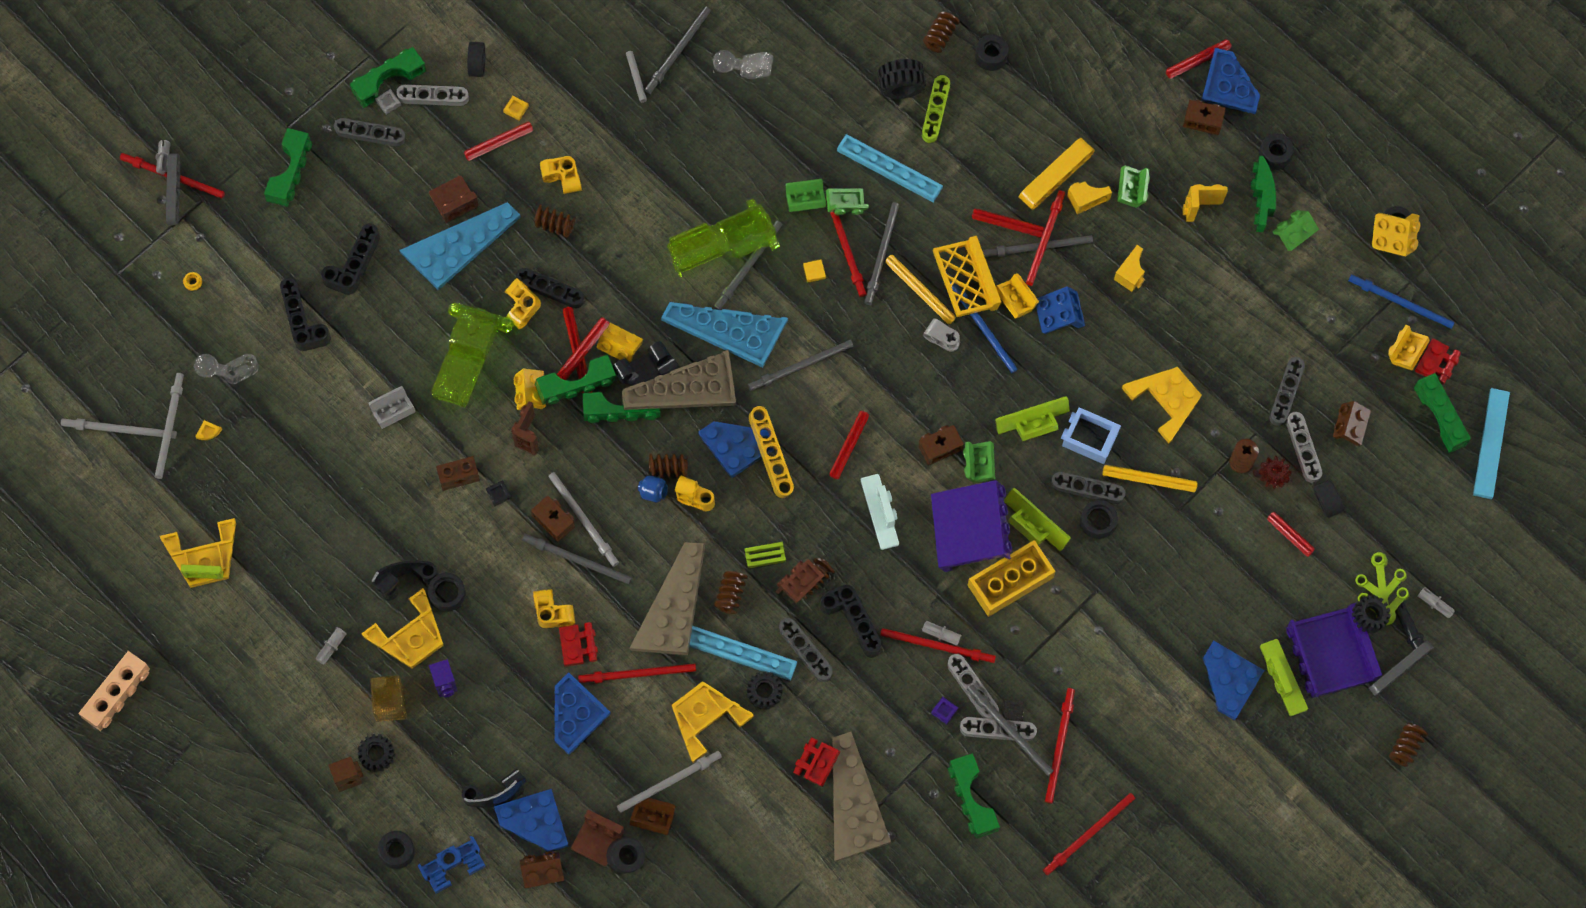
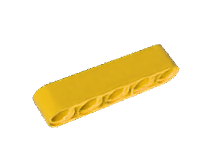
(1056, 173)
(771, 442)

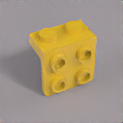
(1202, 195)
(1396, 234)

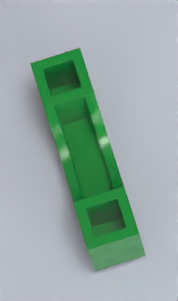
(406, 64)
(281, 188)
(553, 388)
(598, 408)
(1451, 427)
(982, 819)

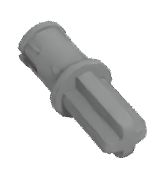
(162, 156)
(1436, 602)
(941, 633)
(330, 646)

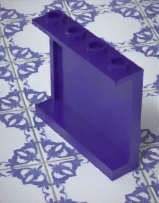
(970, 524)
(1333, 652)

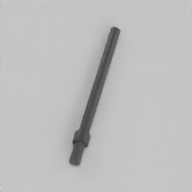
(658, 76)
(1000, 251)
(873, 285)
(728, 293)
(767, 379)
(542, 545)
(983, 701)

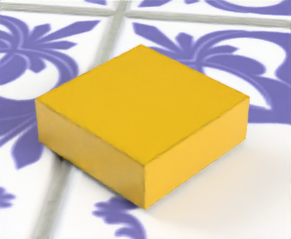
(516, 108)
(814, 271)

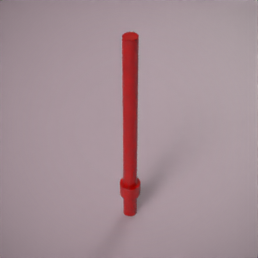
(139, 163)
(1055, 209)
(856, 277)
(974, 654)
(598, 676)
(1067, 709)
(1060, 858)

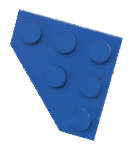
(1229, 84)
(733, 445)
(1230, 678)
(575, 713)
(534, 820)

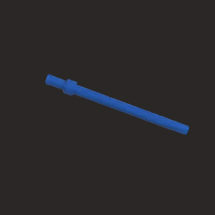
(1368, 286)
(987, 332)

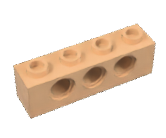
(115, 680)

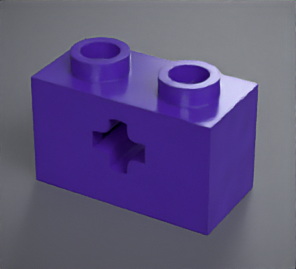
(443, 678)

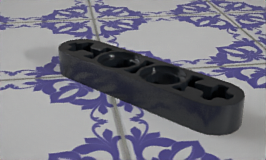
(551, 286)

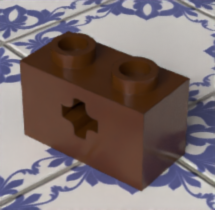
(1195, 120)
(935, 452)
(458, 473)
(556, 528)
(346, 773)

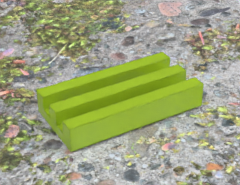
(766, 554)
(202, 571)

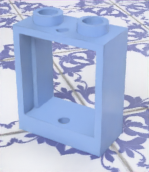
(1083, 449)

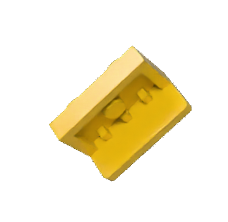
(1017, 296)
(619, 342)
(1408, 348)
(526, 389)

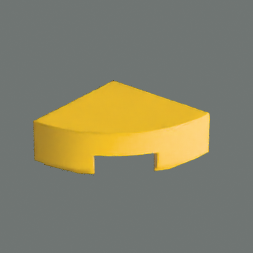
(208, 431)

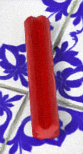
(1293, 536)

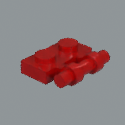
(1433, 357)
(571, 644)
(821, 764)

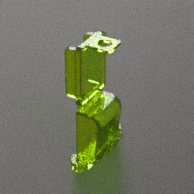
(738, 234)
(467, 352)

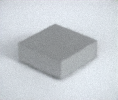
(388, 101)

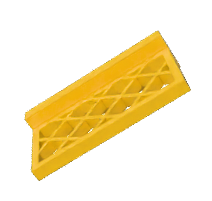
(982, 276)

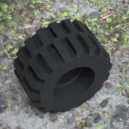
(901, 78)

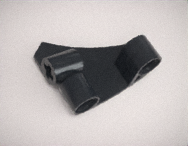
(653, 364)
(386, 580)
(513, 785)

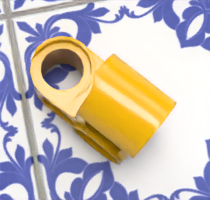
(554, 170)
(520, 313)
(691, 494)
(560, 615)

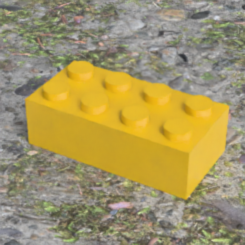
(1011, 578)

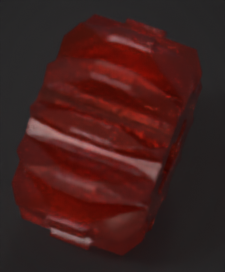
(1270, 477)

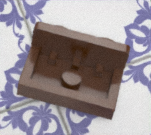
(1352, 422)
(653, 815)
(541, 869)

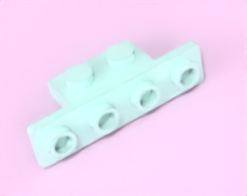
(880, 510)

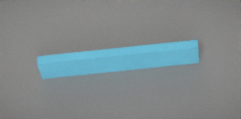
(889, 168)
(1491, 443)
(742, 653)

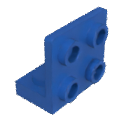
(1059, 310)

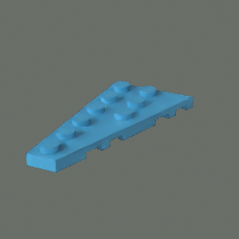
(451, 250)
(737, 331)

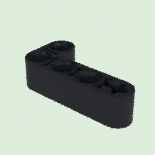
(355, 258)
(297, 314)
(855, 621)

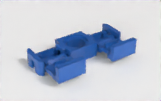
(434, 868)

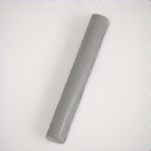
(636, 76)

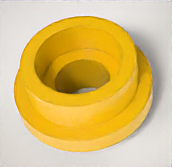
(192, 276)

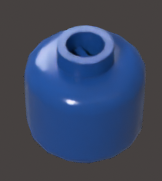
(652, 489)

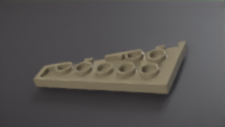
(693, 385)
(671, 616)
(856, 811)

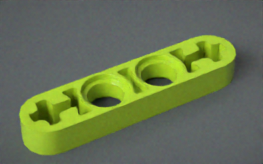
(936, 109)

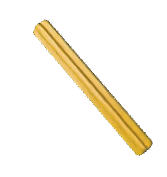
(920, 289)
(1150, 478)

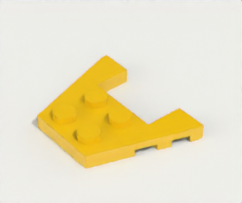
(1172, 392)
(208, 555)
(413, 641)
(699, 710)

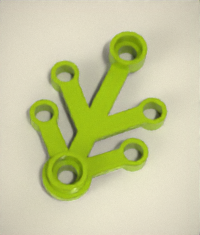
(1384, 591)

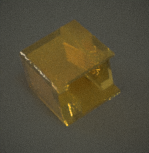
(388, 698)

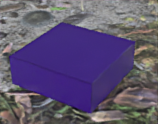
(944, 710)

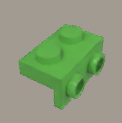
(1133, 186)
(805, 195)
(845, 201)
(1296, 229)
(979, 461)

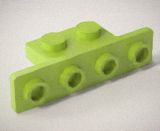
(1034, 420)
(1033, 522)
(1283, 676)

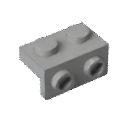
(391, 407)

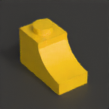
(1086, 197)
(1130, 272)

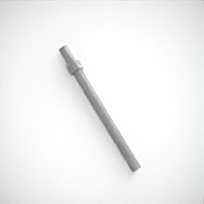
(176, 392)
(82, 424)
(604, 548)
(702, 763)

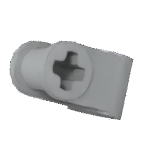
(940, 333)

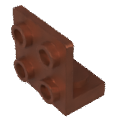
(453, 199)
(522, 437)
(802, 580)
(596, 837)

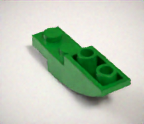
(1264, 189)

